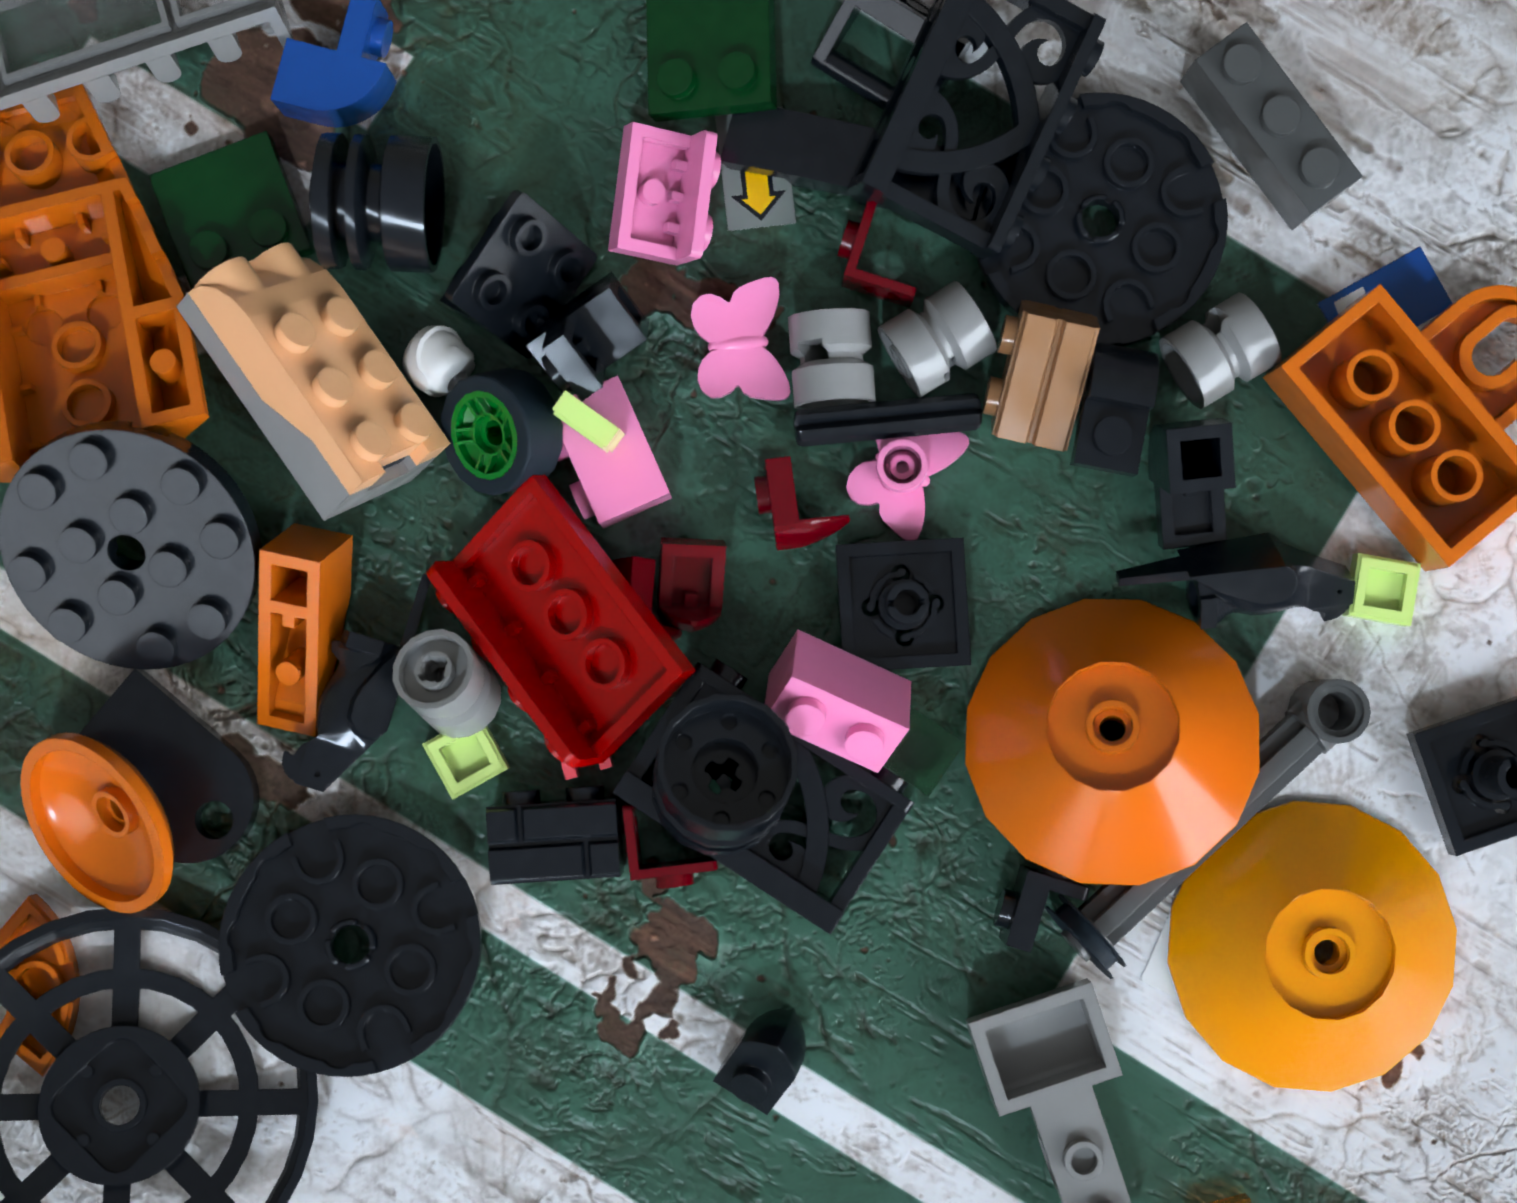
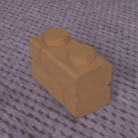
(1042, 375)

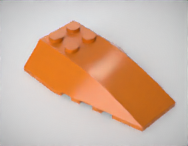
(83, 291)

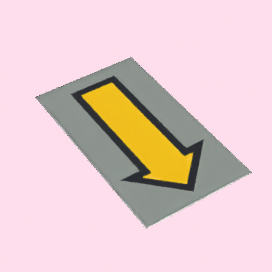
(753, 198)

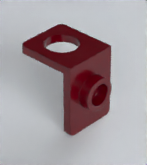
(862, 281)
(666, 874)

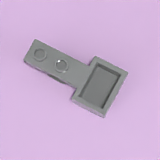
(1047, 1059)

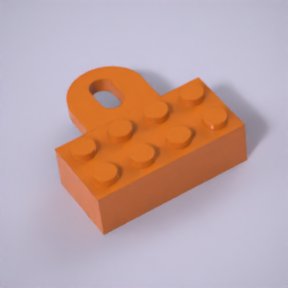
(1413, 417)

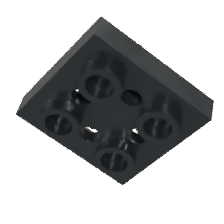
(903, 604)
(1445, 751)

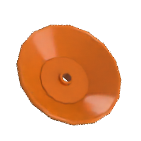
(1125, 804)

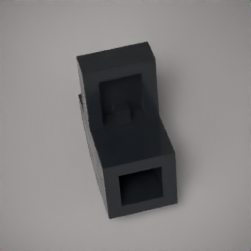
(588, 337)
(1115, 409)
(1189, 473)

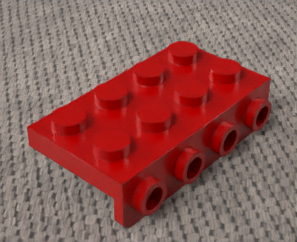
(560, 625)

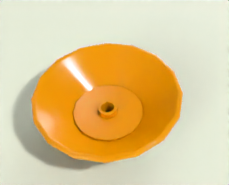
(1250, 934)

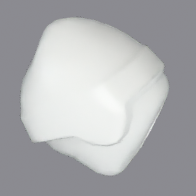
(437, 360)

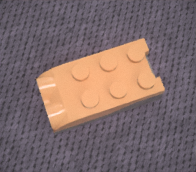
(313, 377)

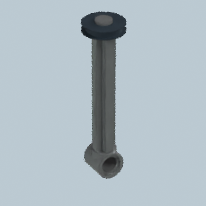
(1283, 755)

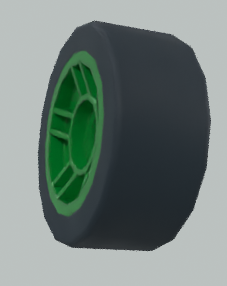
(501, 430)

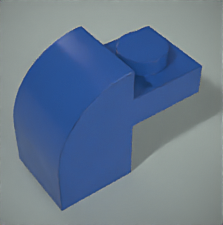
(343, 83)

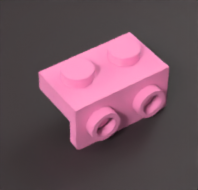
(664, 194)

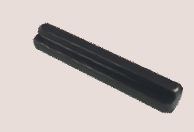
(887, 419)

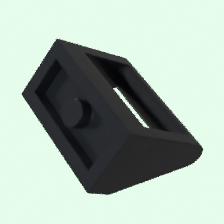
(899, 15)

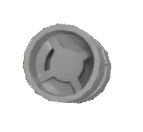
(941, 336)
(1228, 346)
(831, 357)
(447, 683)

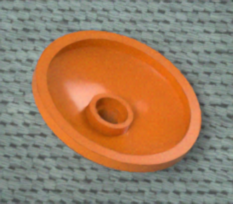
(98, 822)

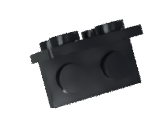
(519, 272)

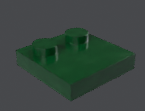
(710, 58)
(229, 205)

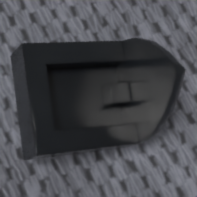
(765, 1059)

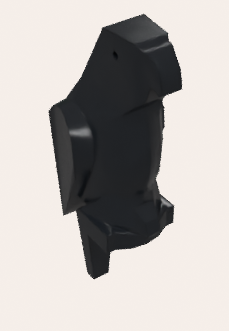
(1250, 578)
(353, 704)

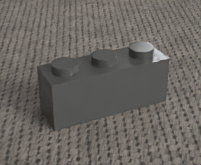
(1269, 126)

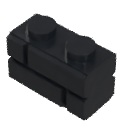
(555, 837)

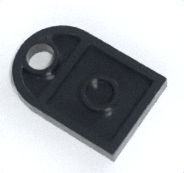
(181, 762)

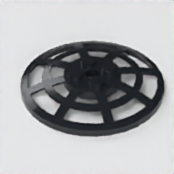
(138, 1058)

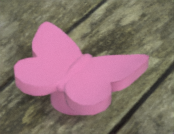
(738, 342)
(898, 478)

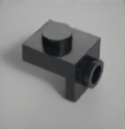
(1021, 909)

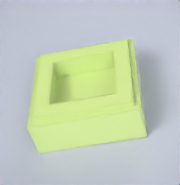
(587, 422)
(1383, 589)
(466, 760)

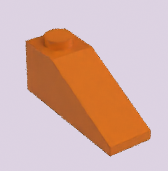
(300, 612)

